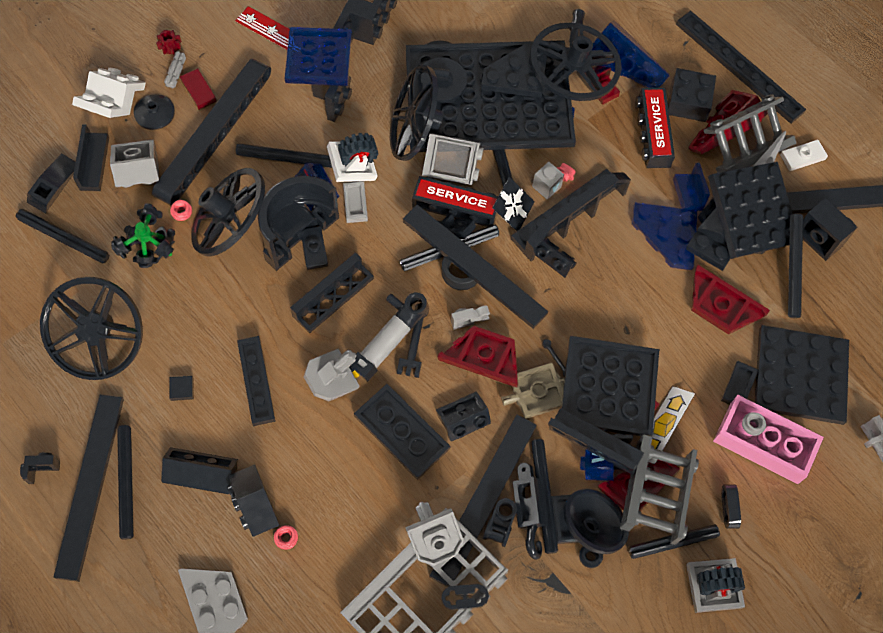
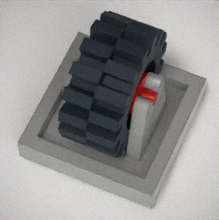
(716, 585)

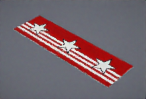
(264, 26)

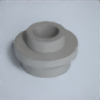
(758, 419)

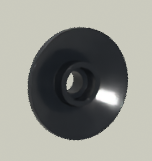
(154, 118)

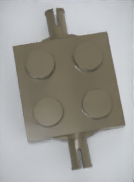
(537, 391)

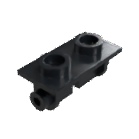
(552, 257)

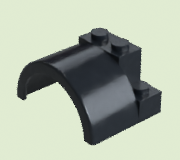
(285, 215)

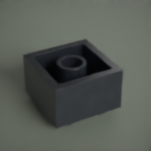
(691, 95)
(827, 229)

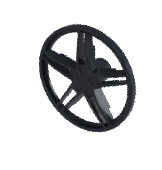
(576, 59)
(418, 116)
(224, 209)
(91, 328)

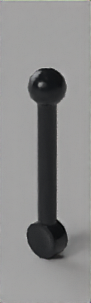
(547, 345)

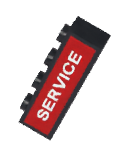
(655, 128)
(448, 198)

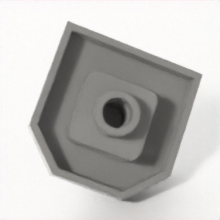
(330, 375)
(435, 536)

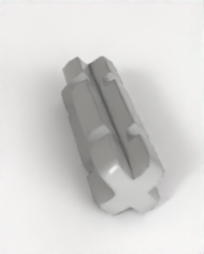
(175, 69)

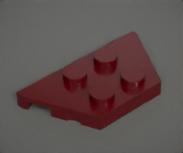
(723, 303)
(485, 355)

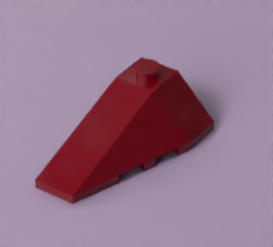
(731, 104)

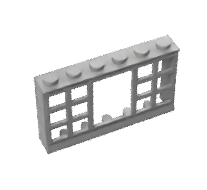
(400, 565)

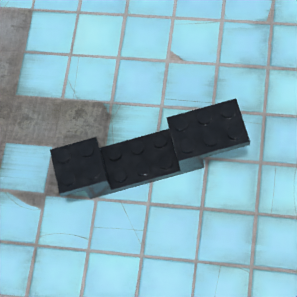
(367, 24)

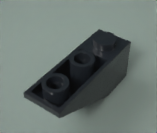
(51, 183)

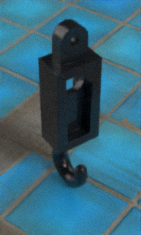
(529, 510)

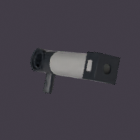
(390, 334)

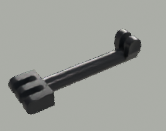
(412, 352)

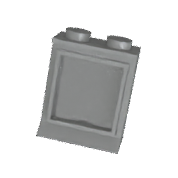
(452, 159)

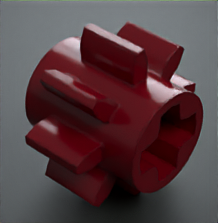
(168, 42)

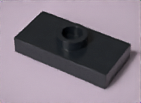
(314, 248)

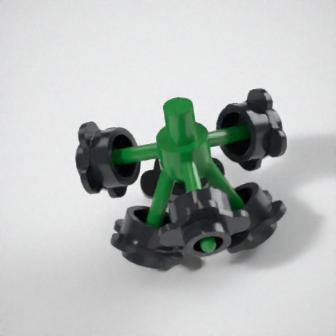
(141, 234)

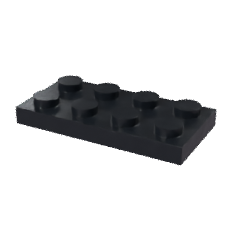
(402, 431)

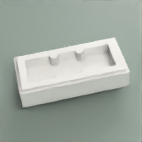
(803, 155)

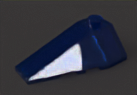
(635, 60)

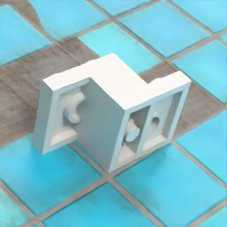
(109, 92)

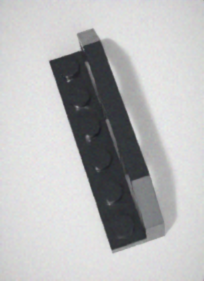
(561, 214)

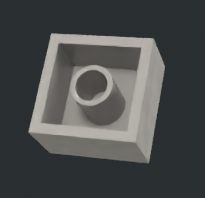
(134, 163)

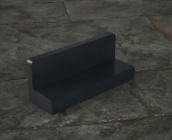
(90, 160)
(197, 470)

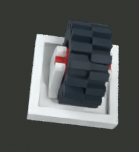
(354, 158)

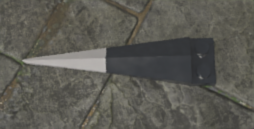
(709, 239)

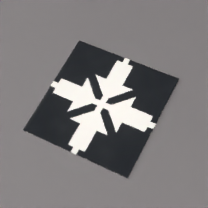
(513, 204)

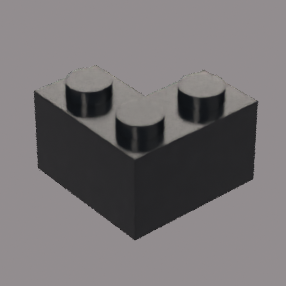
(251, 498)

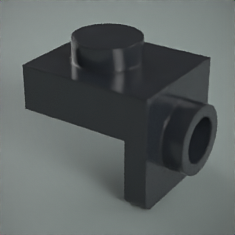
(42, 462)

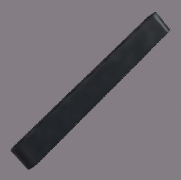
(211, 132)

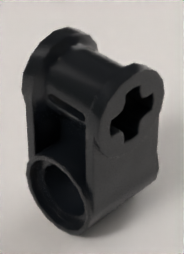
(499, 525)

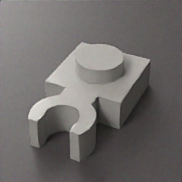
(466, 317)

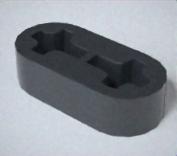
(731, 506)
(463, 590)

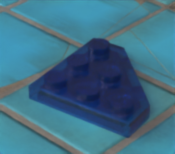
(667, 232)

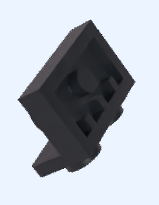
(464, 416)

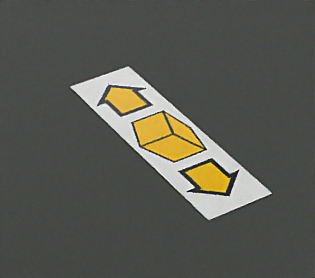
(669, 417)

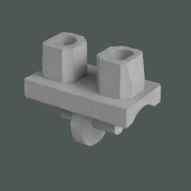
(874, 431)

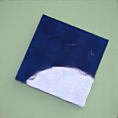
(318, 56)

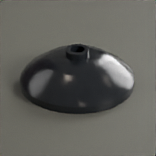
(595, 521)

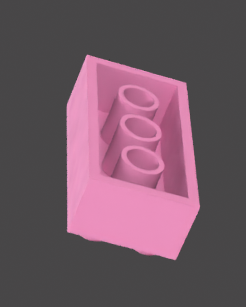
(780, 448)

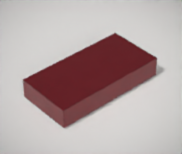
(198, 89)

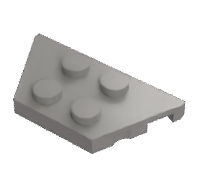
(213, 600)

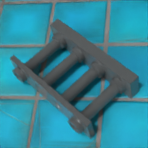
(749, 157)
(637, 494)

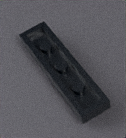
(256, 381)

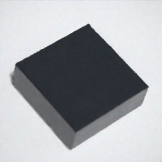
(181, 388)

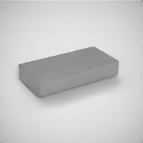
(355, 202)

